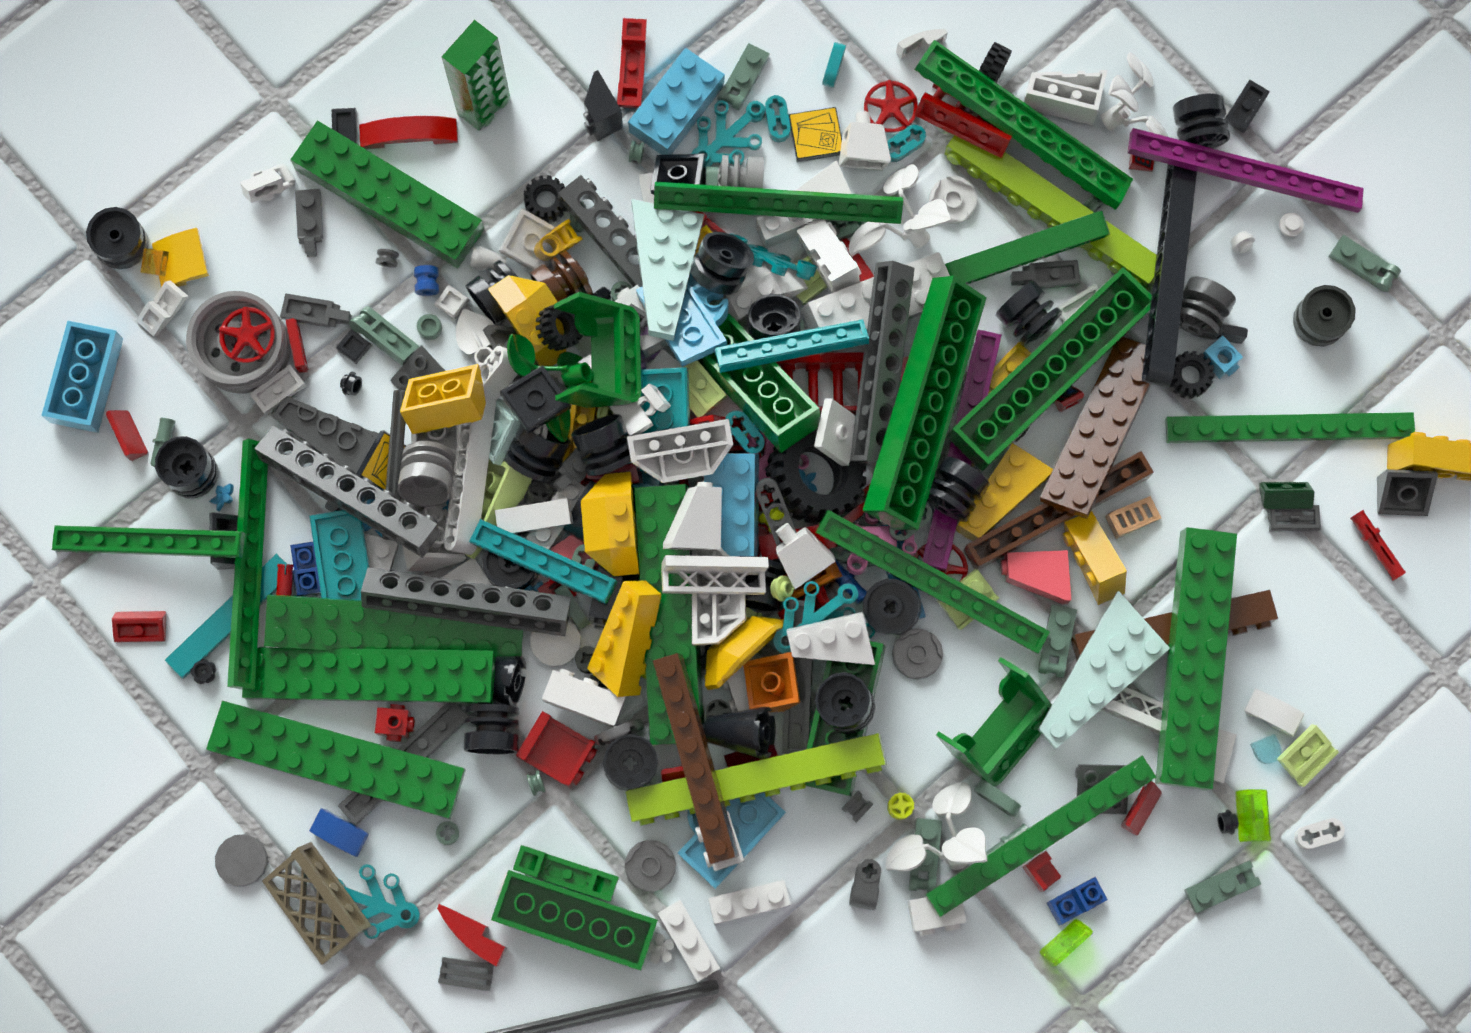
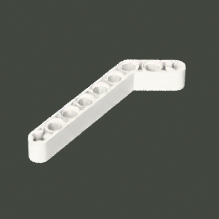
(473, 457)

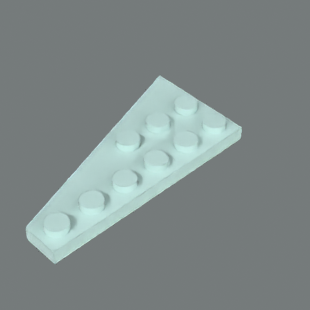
(665, 256)
(1111, 660)

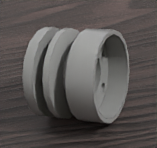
(736, 176)
(426, 473)

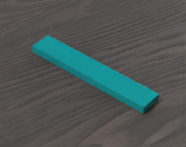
(791, 345)
(543, 561)
(218, 625)

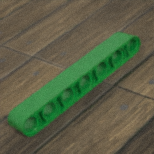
(1029, 248)

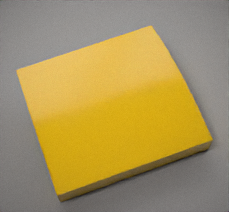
(185, 257)

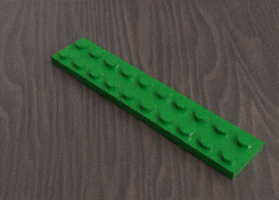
(1024, 124)
(346, 624)
(374, 675)
(336, 759)

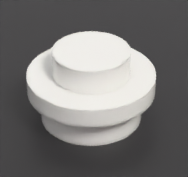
(1291, 224)
(1242, 242)

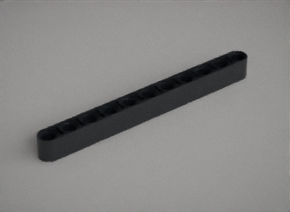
(1169, 276)

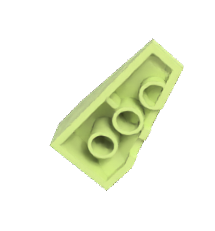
(502, 490)

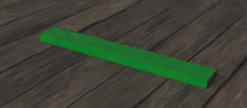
(148, 541)

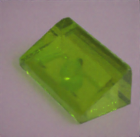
(1253, 815)
(1065, 942)

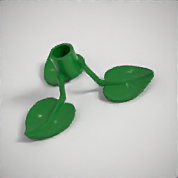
(522, 359)

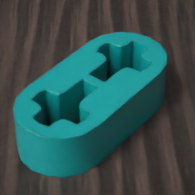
(834, 65)
(783, 118)
(908, 147)
(749, 428)

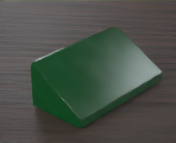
(1286, 495)

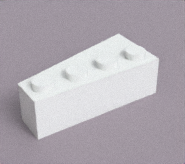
(778, 229)

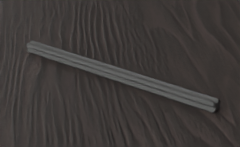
(615, 1009)

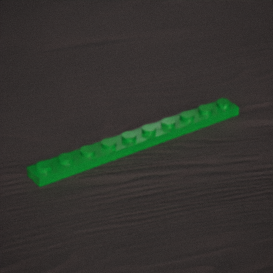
(778, 202)
(1289, 427)
(248, 570)
(932, 582)
(1041, 835)

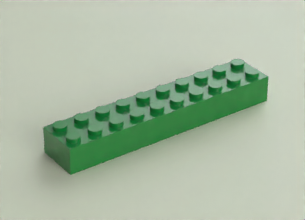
(1051, 369)
(925, 403)
(673, 626)
(1196, 659)

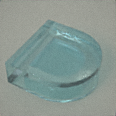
(1267, 749)

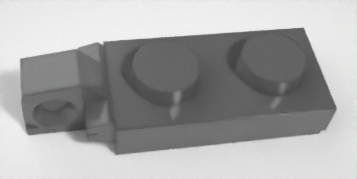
(309, 219)
(1048, 274)
(313, 311)
(571, 470)

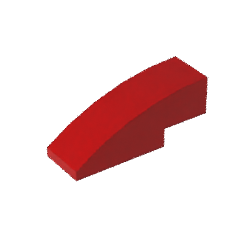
(472, 934)

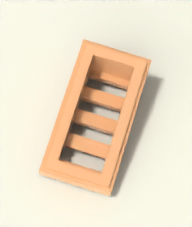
(1115, 525)

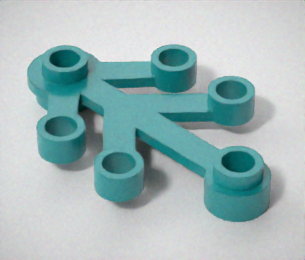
(725, 137)
(780, 262)
(808, 614)
(378, 904)

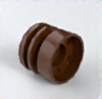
(565, 278)

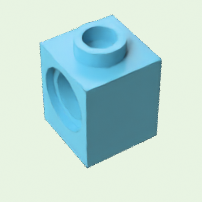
(1223, 347)

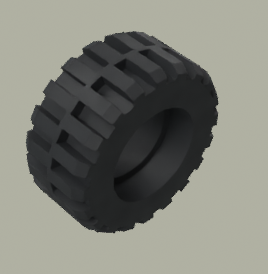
(802, 500)

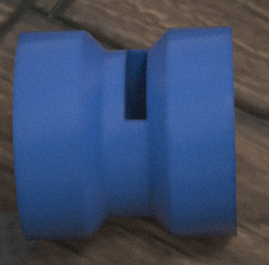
(426, 280)

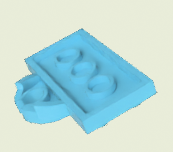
(697, 325)
(751, 823)

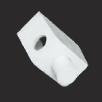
(864, 145)
(802, 554)

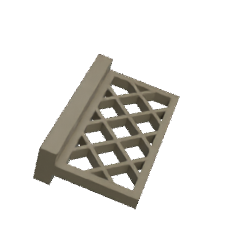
(329, 892)

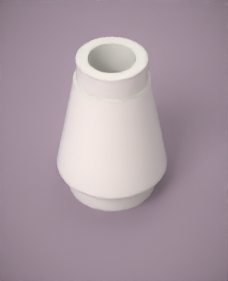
(484, 258)

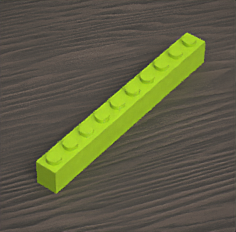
(1050, 205)
(763, 777)

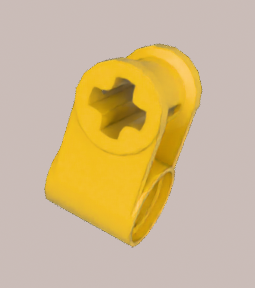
(560, 238)

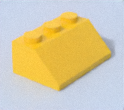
(444, 399)

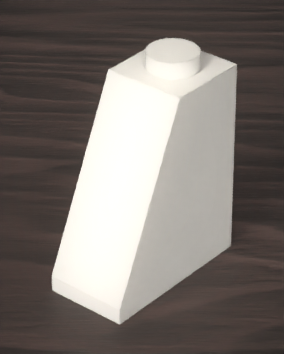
(697, 520)

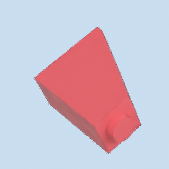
(1040, 573)

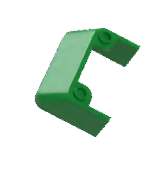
(614, 351)
(1006, 732)

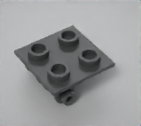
(418, 365)
(1090, 775)

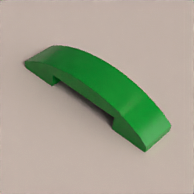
(565, 873)

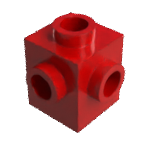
(386, 718)

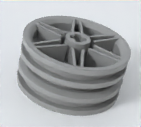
(203, 339)

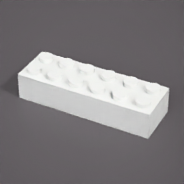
(854, 301)

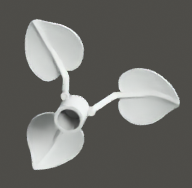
(1121, 90)
(929, 216)
(472, 338)
(963, 848)

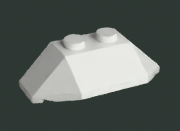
(759, 283)
(682, 451)
(715, 614)

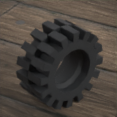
(995, 61)
(532, 192)
(551, 334)
(1203, 368)

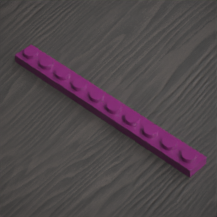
(1245, 170)
(975, 390)

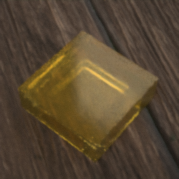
(154, 262)

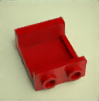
(557, 750)

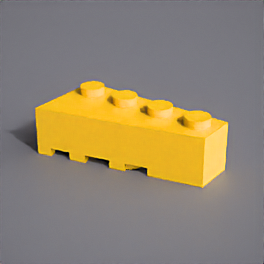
(626, 638)

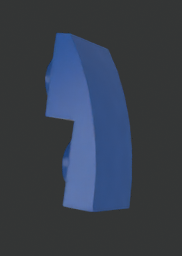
(305, 568)
(339, 832)
(1077, 901)

